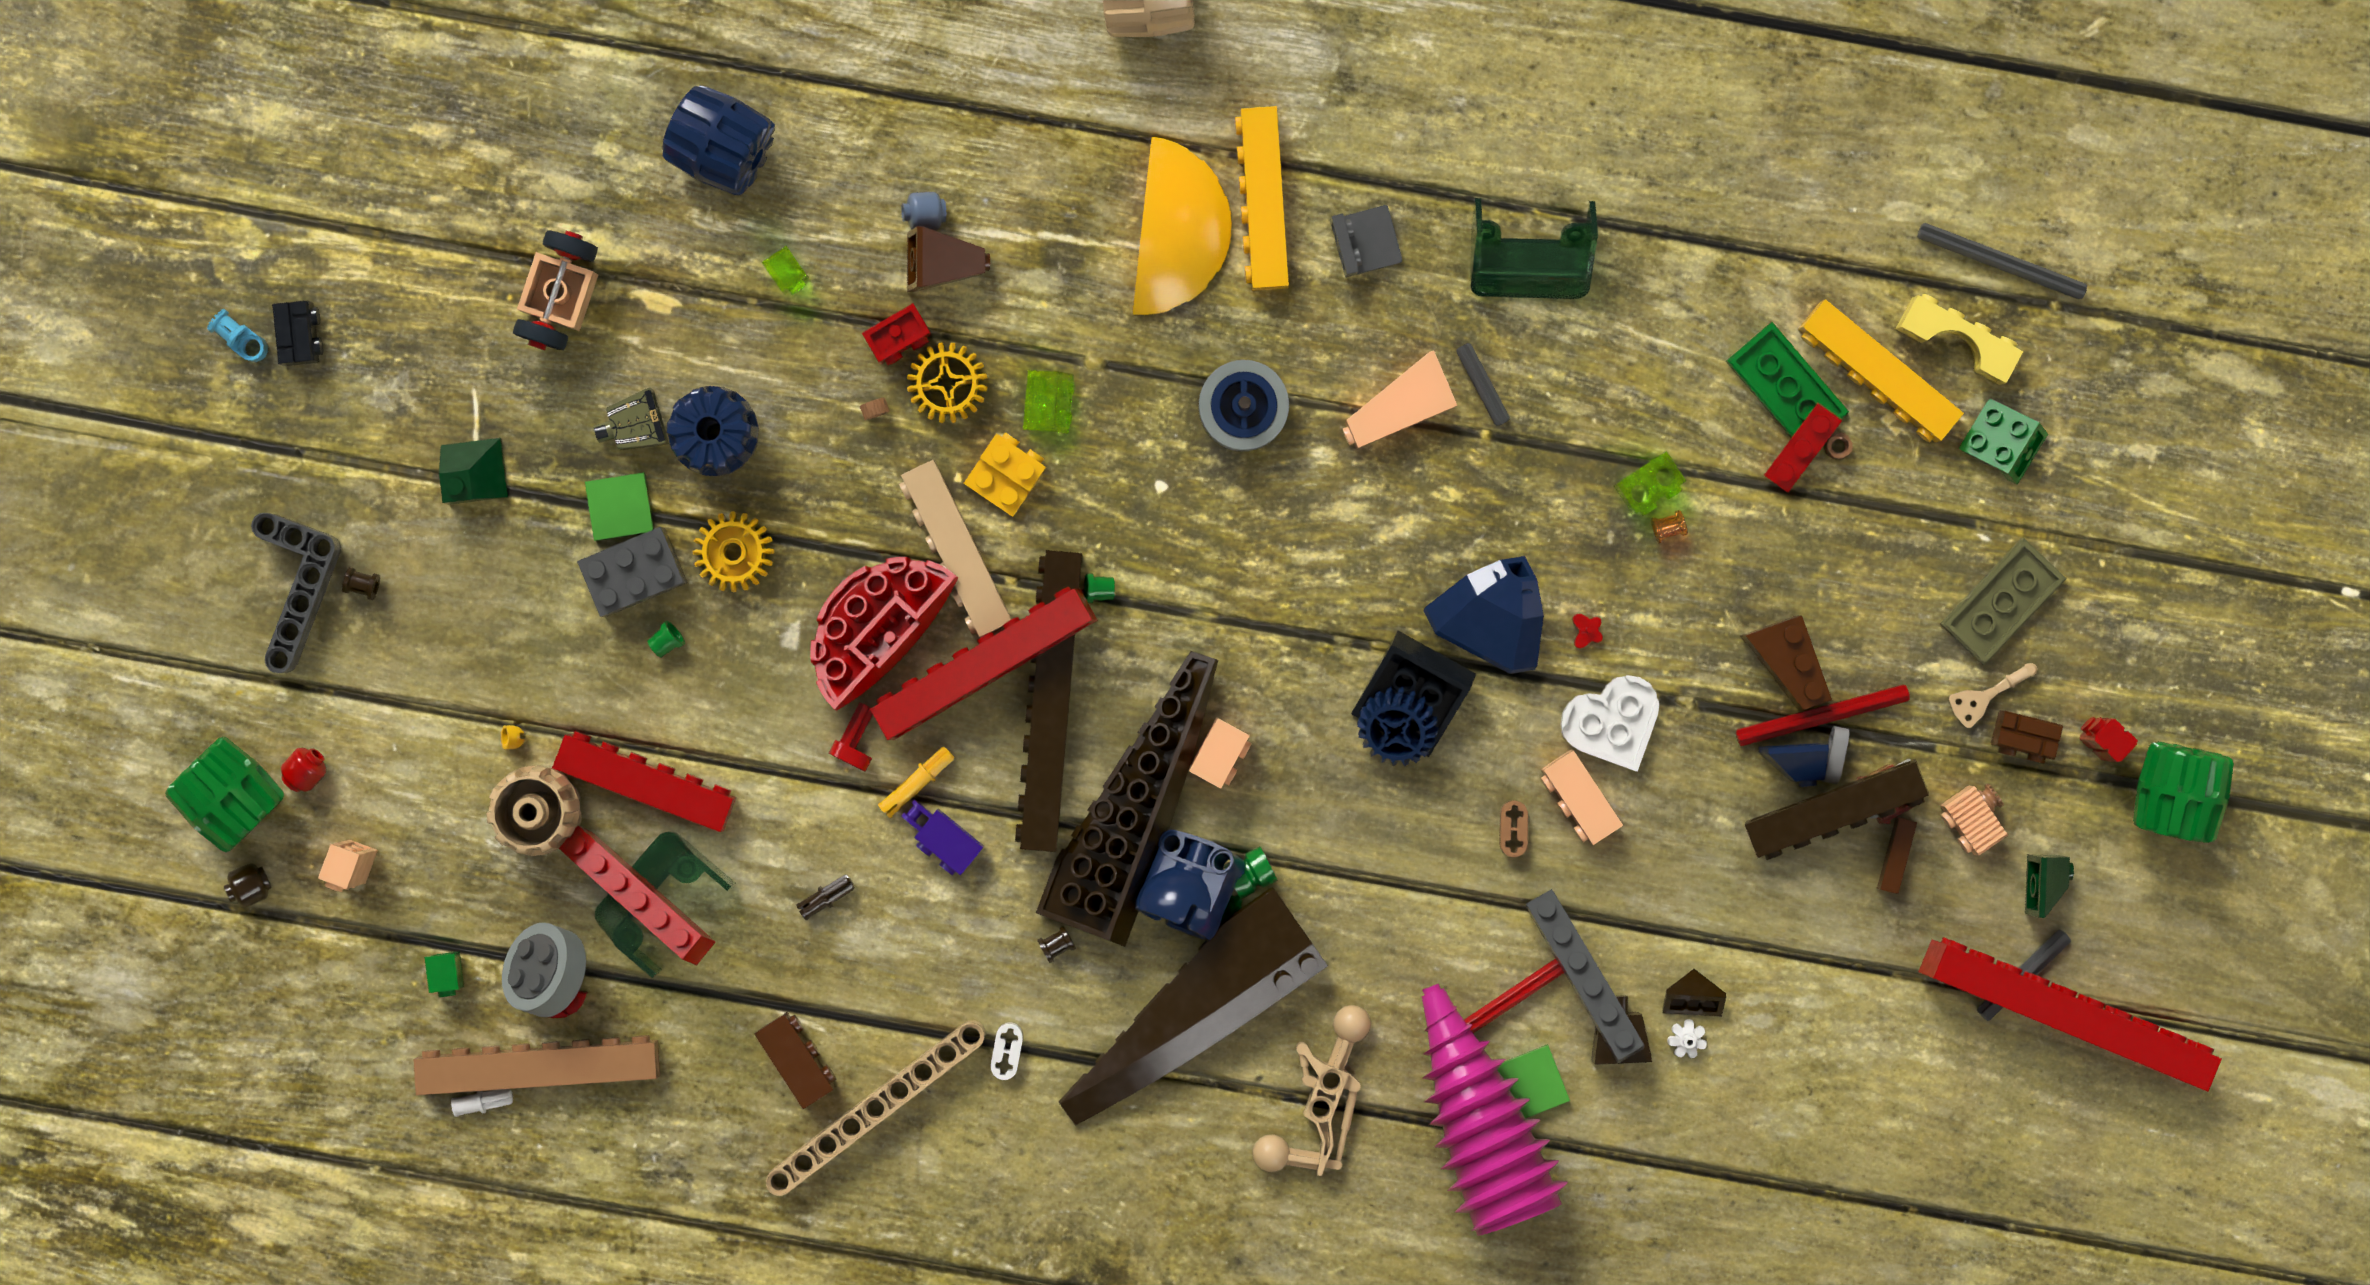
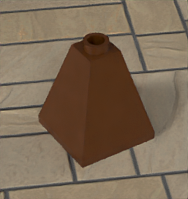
(941, 259)

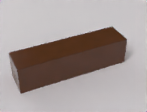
(1897, 855)

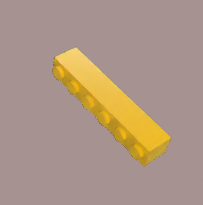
(1263, 198)
(1880, 371)

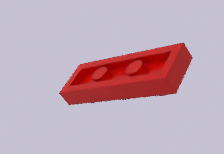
(1803, 447)

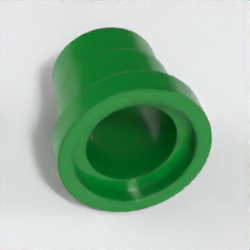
(1098, 588)
(666, 639)

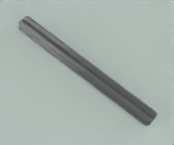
(2002, 261)

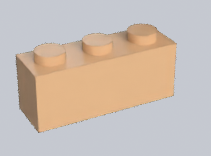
(1580, 798)
(347, 865)

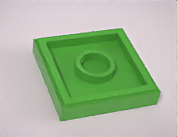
(619, 506)
(1537, 1080)

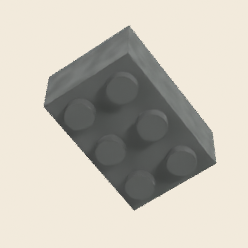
(632, 572)

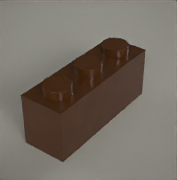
(796, 1059)

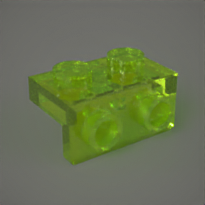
(1048, 401)

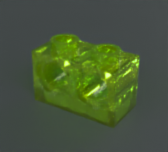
(1646, 478)

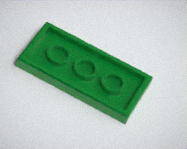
(1782, 379)

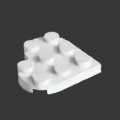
(1613, 723)

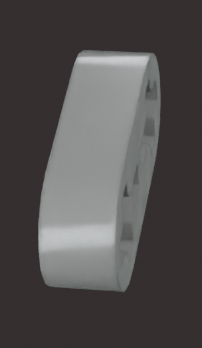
(1838, 745)

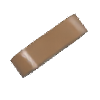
(1521, 828)

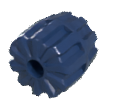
(717, 139)
(691, 426)

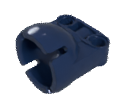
(1189, 884)

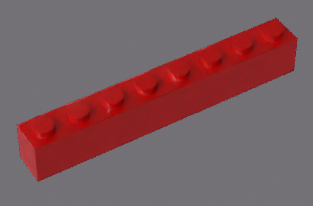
(983, 664)

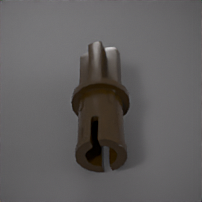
(825, 897)

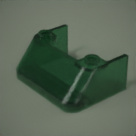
(1532, 265)
(665, 856)

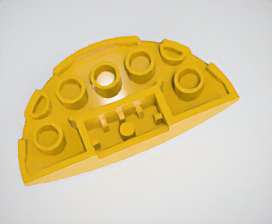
(1181, 230)

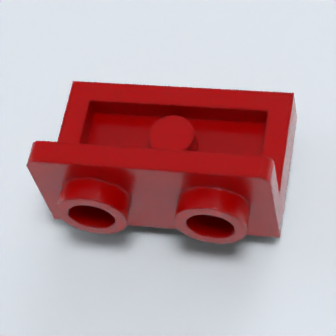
(897, 334)

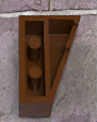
(1791, 660)

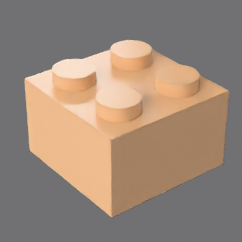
(1219, 753)

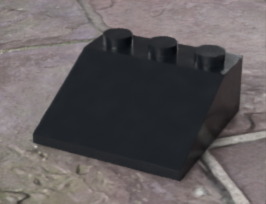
(1425, 671)

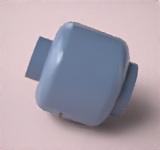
(924, 210)

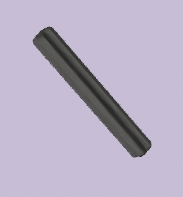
(2033, 965)

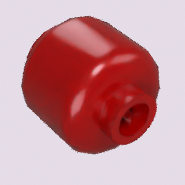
(303, 769)

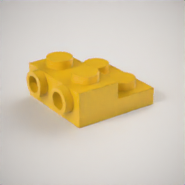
(1006, 473)

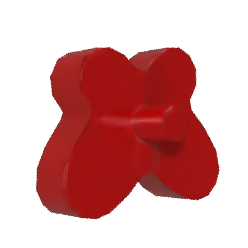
(1587, 629)

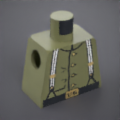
(634, 422)

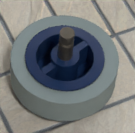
(1243, 405)

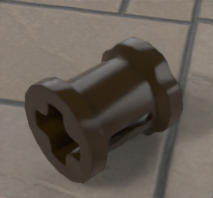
(361, 583)
(1056, 944)

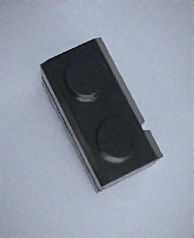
(297, 333)

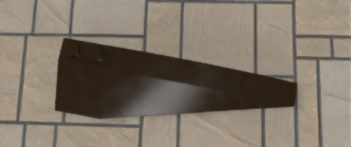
(1115, 846)
(1232, 979)

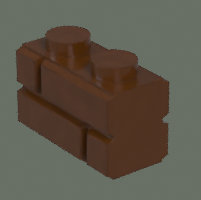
(2026, 735)

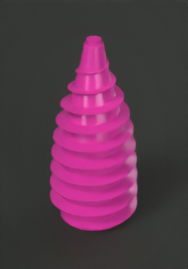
(1483, 1126)

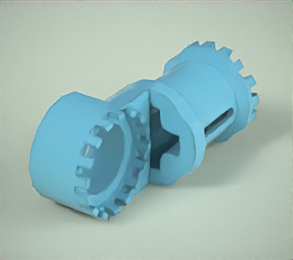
(238, 336)

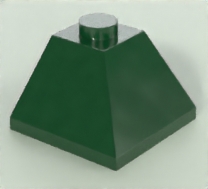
(472, 471)
(2046, 882)

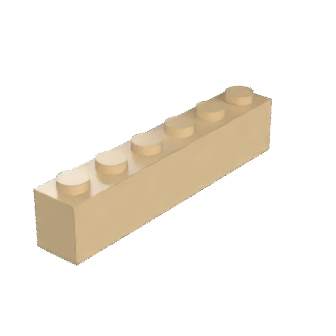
(956, 548)

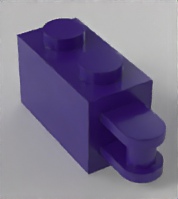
(944, 839)

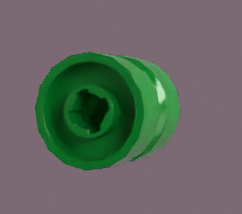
(1256, 873)

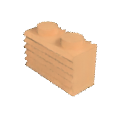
(1973, 821)

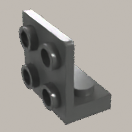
(1365, 240)

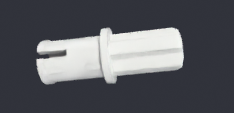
(481, 1101)

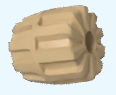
(1148, 17)
(556, 808)

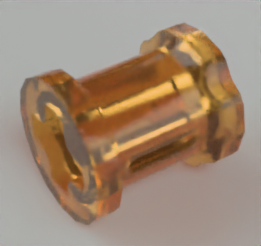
(1669, 526)

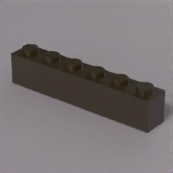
(1837, 808)

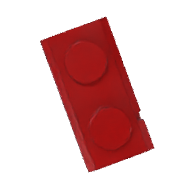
(2107, 739)

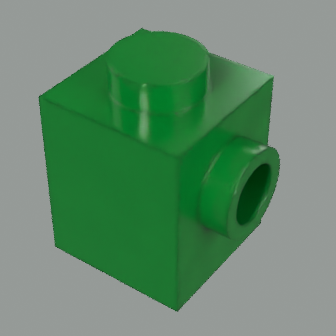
(444, 973)

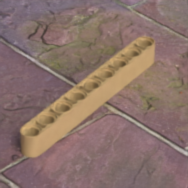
(868, 1120)

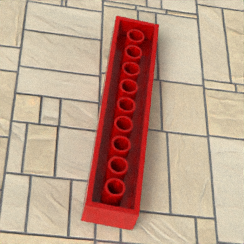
(2075, 1016)

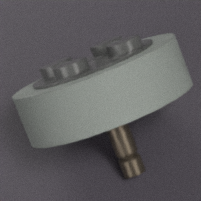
(543, 970)

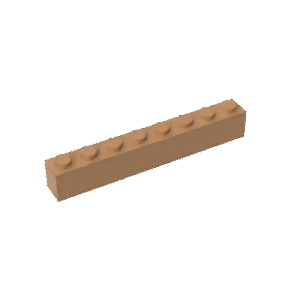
(536, 1066)

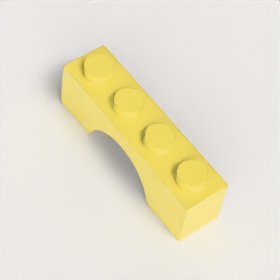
(1992, 356)

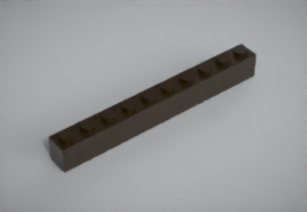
(1048, 717)

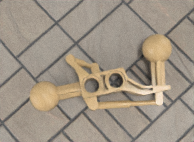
(1272, 1151)

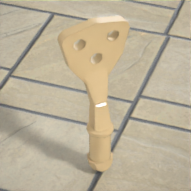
(1983, 697)

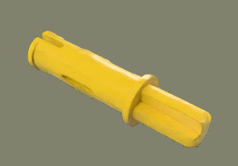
(916, 781)

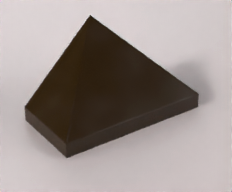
(1694, 996)

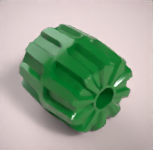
(2183, 792)
(224, 794)

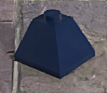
(1799, 761)

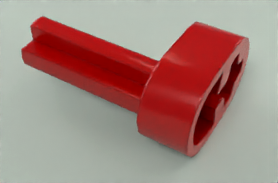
(846, 747)

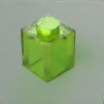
(786, 271)

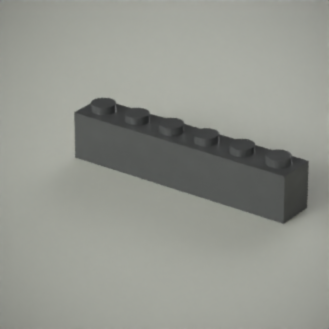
(1585, 976)

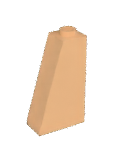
(1405, 402)

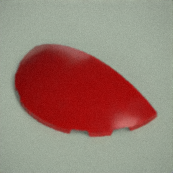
(874, 623)

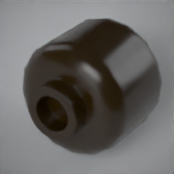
(247, 885)

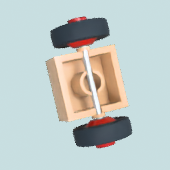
(556, 291)

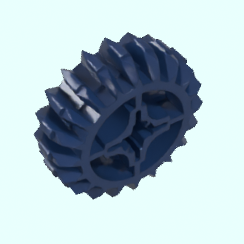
(1403, 741)

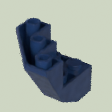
(1493, 615)

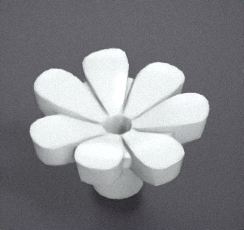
(1684, 1034)

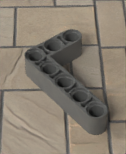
(301, 586)

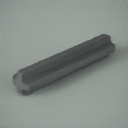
(1483, 384)

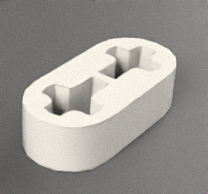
(999, 1050)

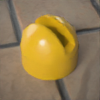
(511, 737)

